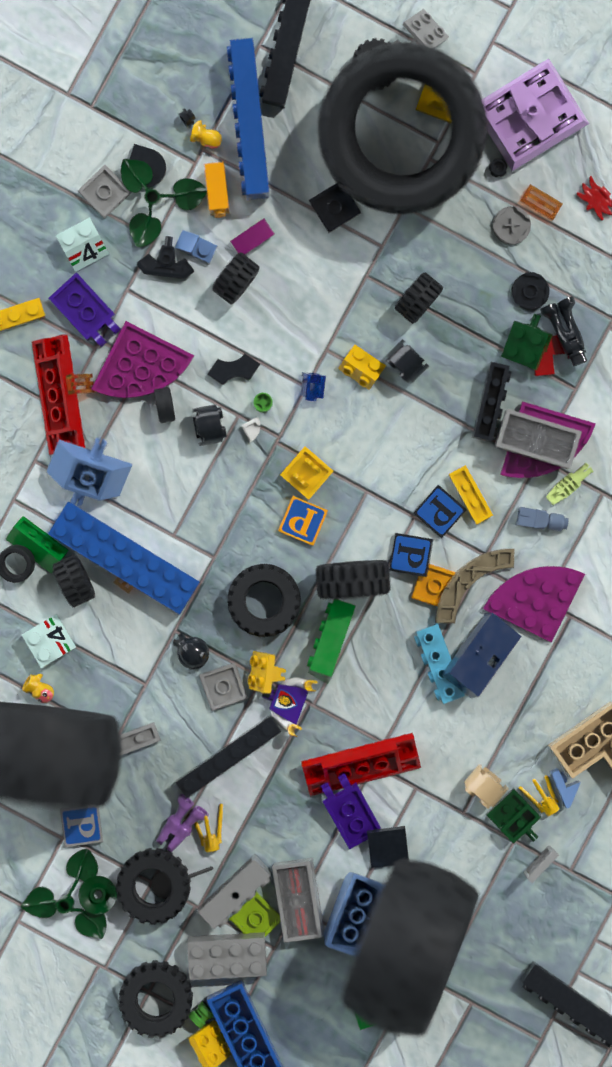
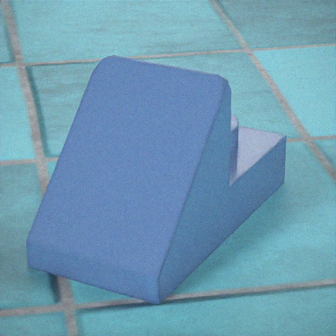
(196, 246)
(566, 792)

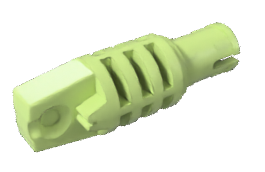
(568, 484)

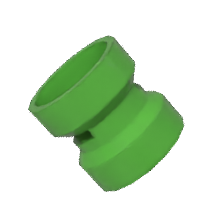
(261, 400)
(201, 1014)

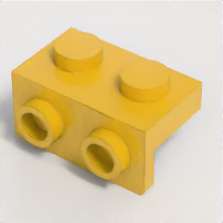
(361, 367)

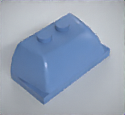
(351, 912)

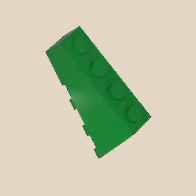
(331, 639)

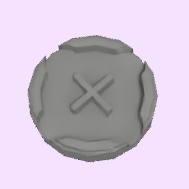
(511, 225)

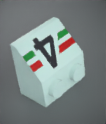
(82, 244)
(48, 641)

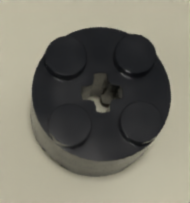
(407, 361)
(208, 424)

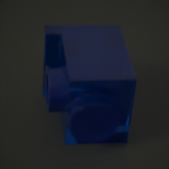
(318, 381)

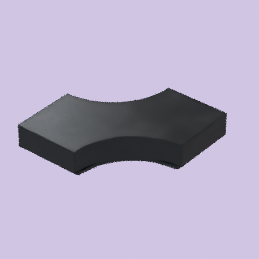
(224, 371)

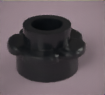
(187, 117)
(503, 166)

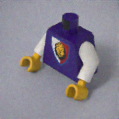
(289, 701)

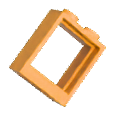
(217, 189)

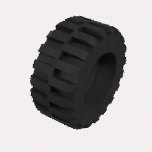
(353, 579)
(264, 626)
(135, 904)
(151, 1024)

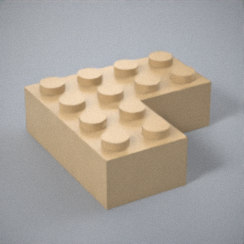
(586, 742)

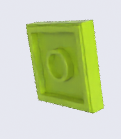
(256, 916)

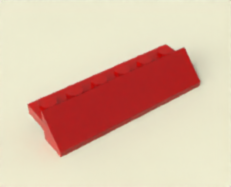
(59, 408)
(362, 763)

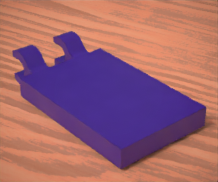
(84, 308)
(350, 812)

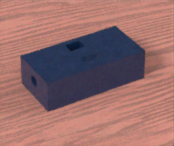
(481, 655)

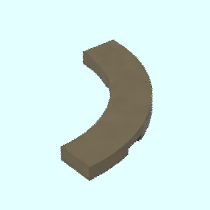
(468, 575)

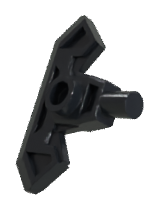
(165, 263)

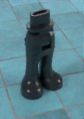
(570, 341)

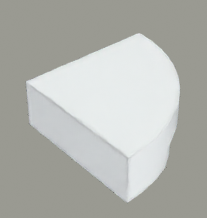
(252, 428)

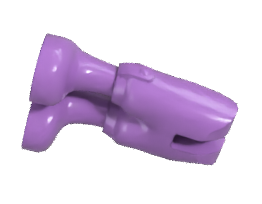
(174, 824)

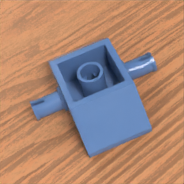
(88, 471)

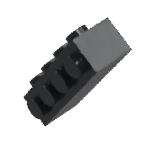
(491, 398)

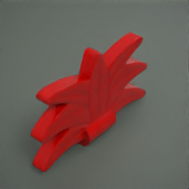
(597, 198)

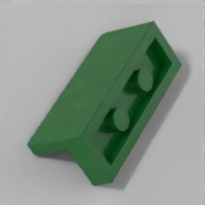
(43, 547)

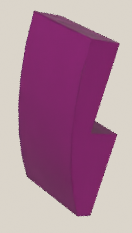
(252, 237)

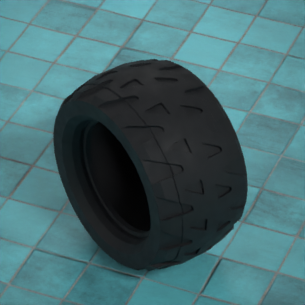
(402, 192)
(57, 756)
(409, 947)

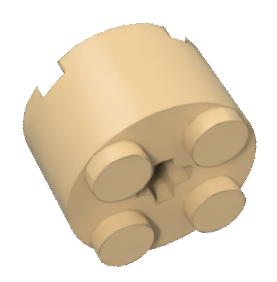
(485, 786)

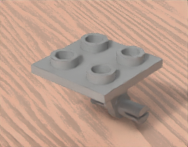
(425, 30)

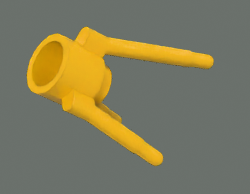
(549, 804)
(211, 842)

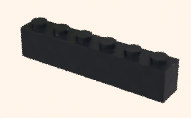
(285, 52)
(228, 756)
(568, 1001)

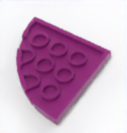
(140, 364)
(525, 467)
(536, 599)

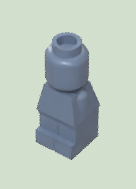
(540, 519)

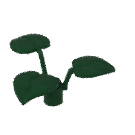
(135, 176)
(42, 904)

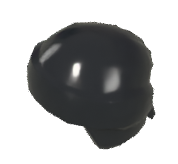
(191, 651)

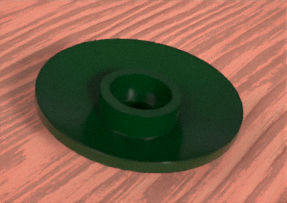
(90, 902)

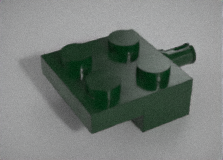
(527, 343)
(514, 816)

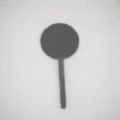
(162, 885)

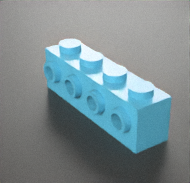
(438, 658)

